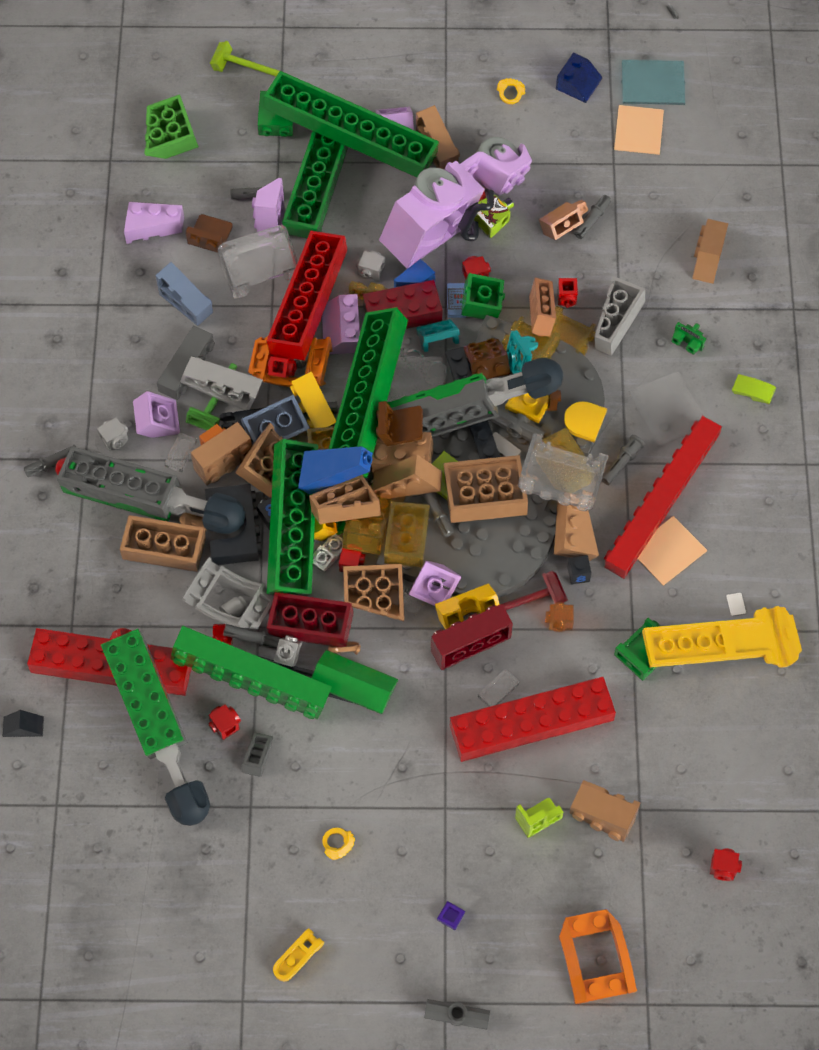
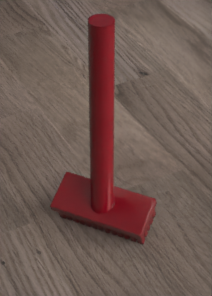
(554, 589)

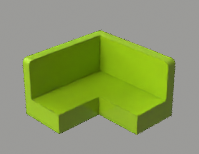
(538, 816)

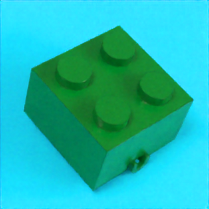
(482, 296)

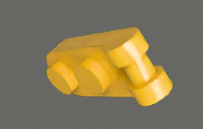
(296, 956)

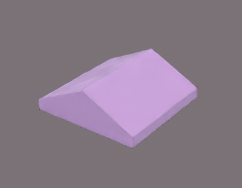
(433, 572)

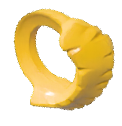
(504, 83)
(334, 853)

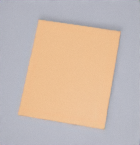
(639, 129)
(670, 551)

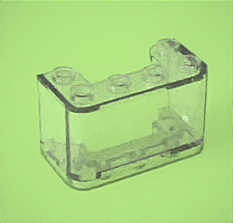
(561, 474)

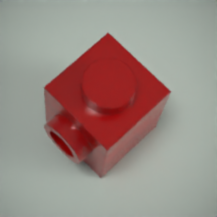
(351, 558)

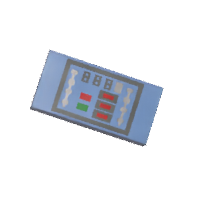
(454, 300)

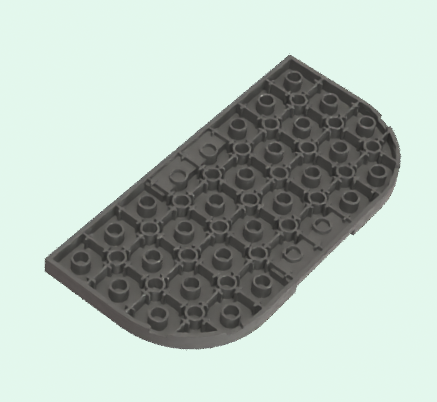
(513, 548)

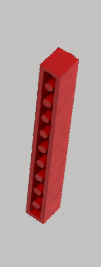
(663, 496)

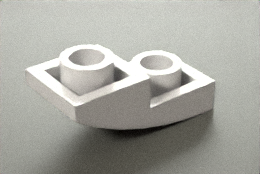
(328, 553)

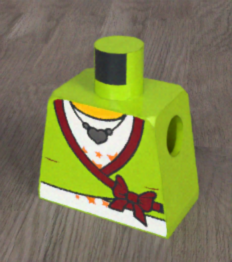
(496, 218)

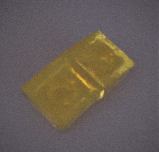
(360, 288)

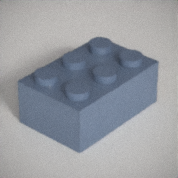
(283, 415)

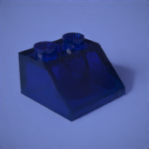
(578, 78)

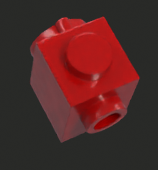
(475, 265)
(567, 292)
(281, 366)
(224, 721)
(725, 864)

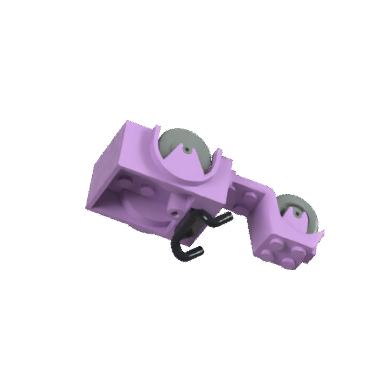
(448, 199)

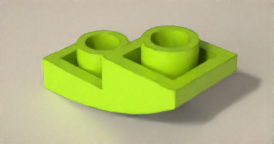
(754, 388)

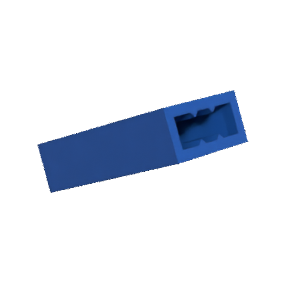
(332, 466)

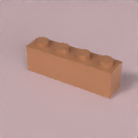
(542, 307)

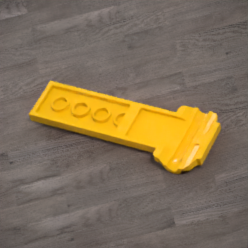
(767, 635)

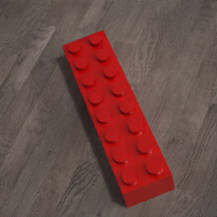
(307, 295)
(84, 660)
(532, 719)

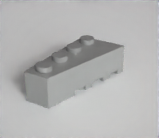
(619, 311)
(221, 383)

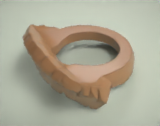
(351, 646)

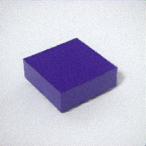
(451, 915)

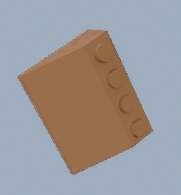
(484, 489)

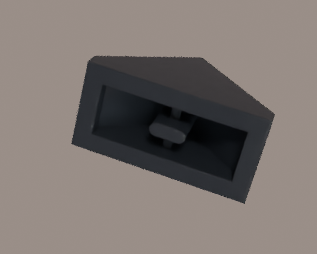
(23, 724)

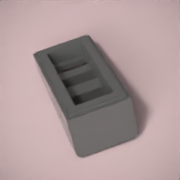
(255, 766)

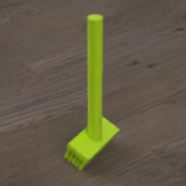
(222, 55)

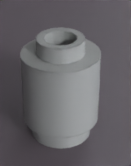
(234, 607)

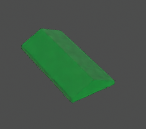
(355, 681)

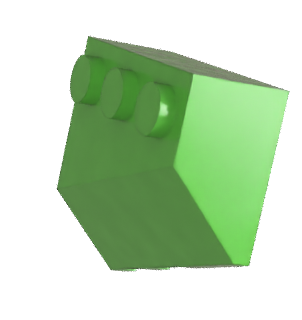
(168, 129)

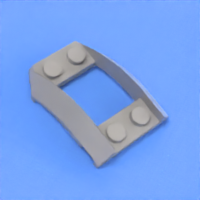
(212, 573)

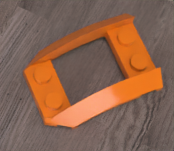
(316, 362)
(601, 986)

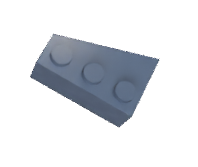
(183, 294)

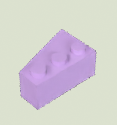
(152, 219)

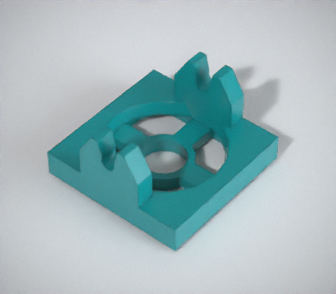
(436, 332)
(524, 345)

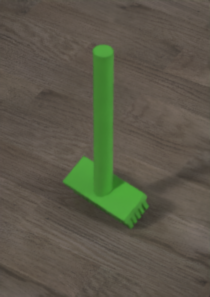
(205, 419)

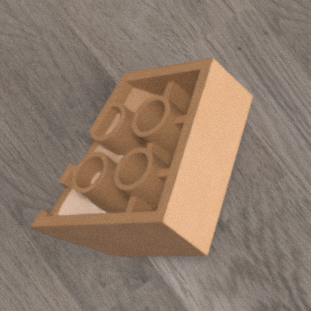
(258, 463)
(375, 589)
(604, 811)

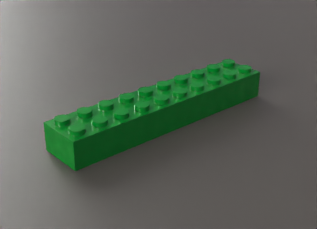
(350, 124)
(369, 379)

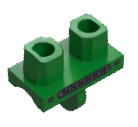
(689, 335)

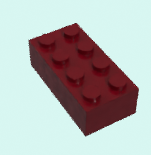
(415, 301)
(310, 619)
(471, 636)

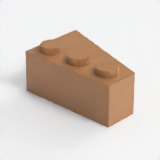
(709, 250)
(407, 478)

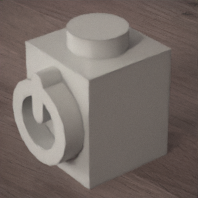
(371, 265)
(113, 434)
(288, 651)

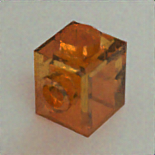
(560, 617)

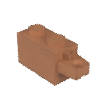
(563, 219)

